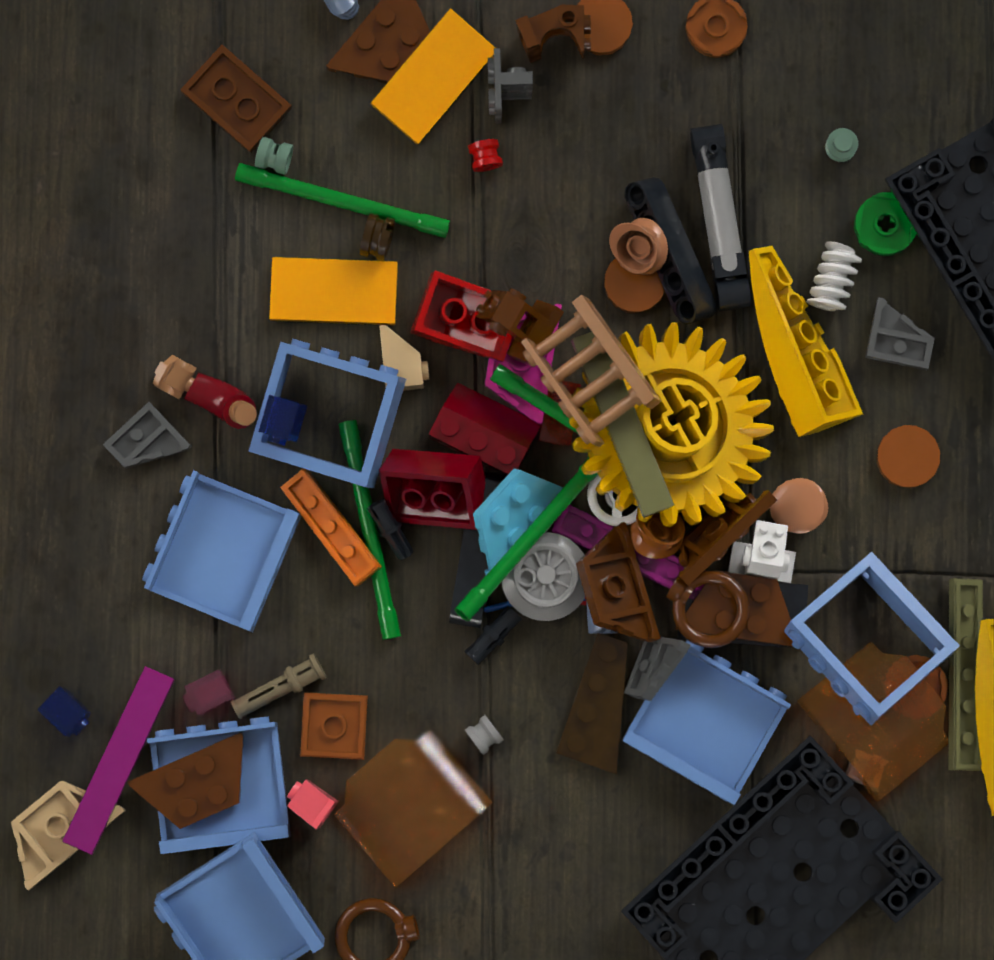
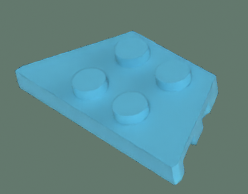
(510, 512)

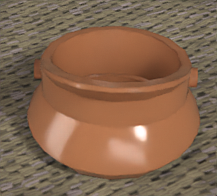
(639, 246)
(799, 505)

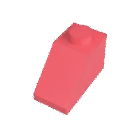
(311, 803)

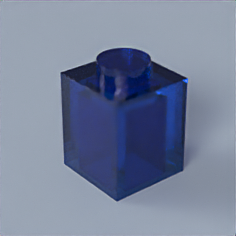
(282, 420)
(65, 712)

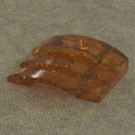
(896, 741)
(409, 804)

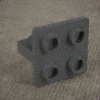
(508, 85)

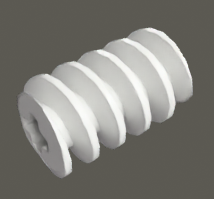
(833, 277)

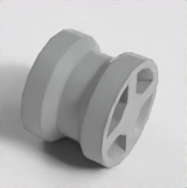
(484, 734)

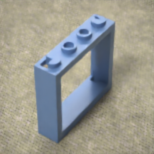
(383, 425)
(904, 605)

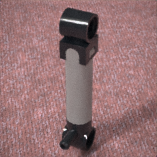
(727, 258)

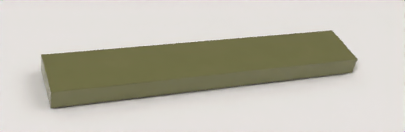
(627, 437)
(964, 628)

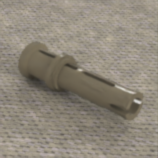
(292, 680)

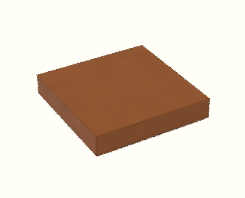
(334, 726)

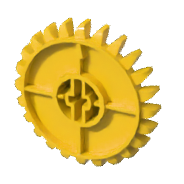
(713, 430)

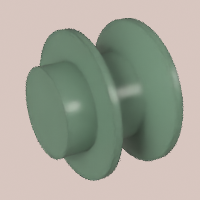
(841, 145)

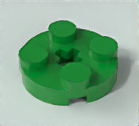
(871, 235)

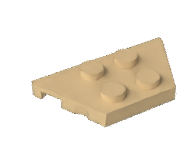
(42, 830)

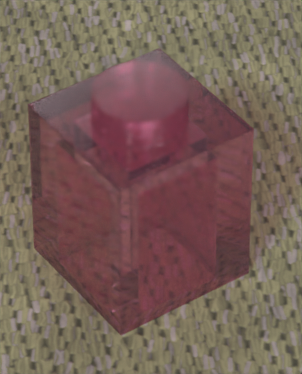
(208, 693)

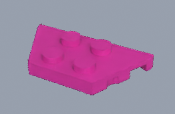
(528, 373)

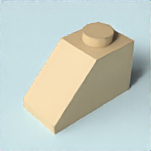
(404, 358)

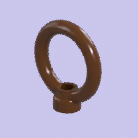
(681, 592)
(405, 927)

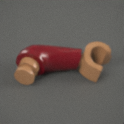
(210, 393)

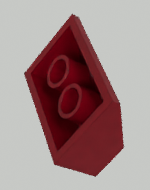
(484, 428)
(433, 487)

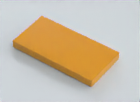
(433, 76)
(333, 291)

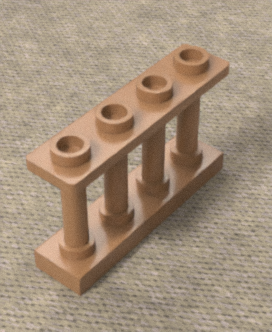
(621, 368)

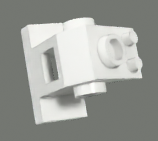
(765, 555)

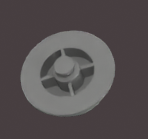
(546, 579)

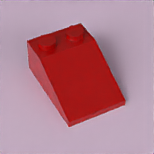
(449, 318)

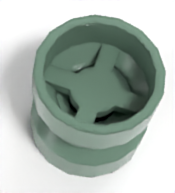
(274, 155)

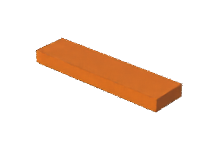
(331, 527)

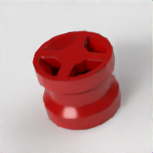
(485, 155)

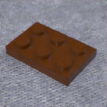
(236, 98)

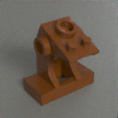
(540, 28)
(505, 312)

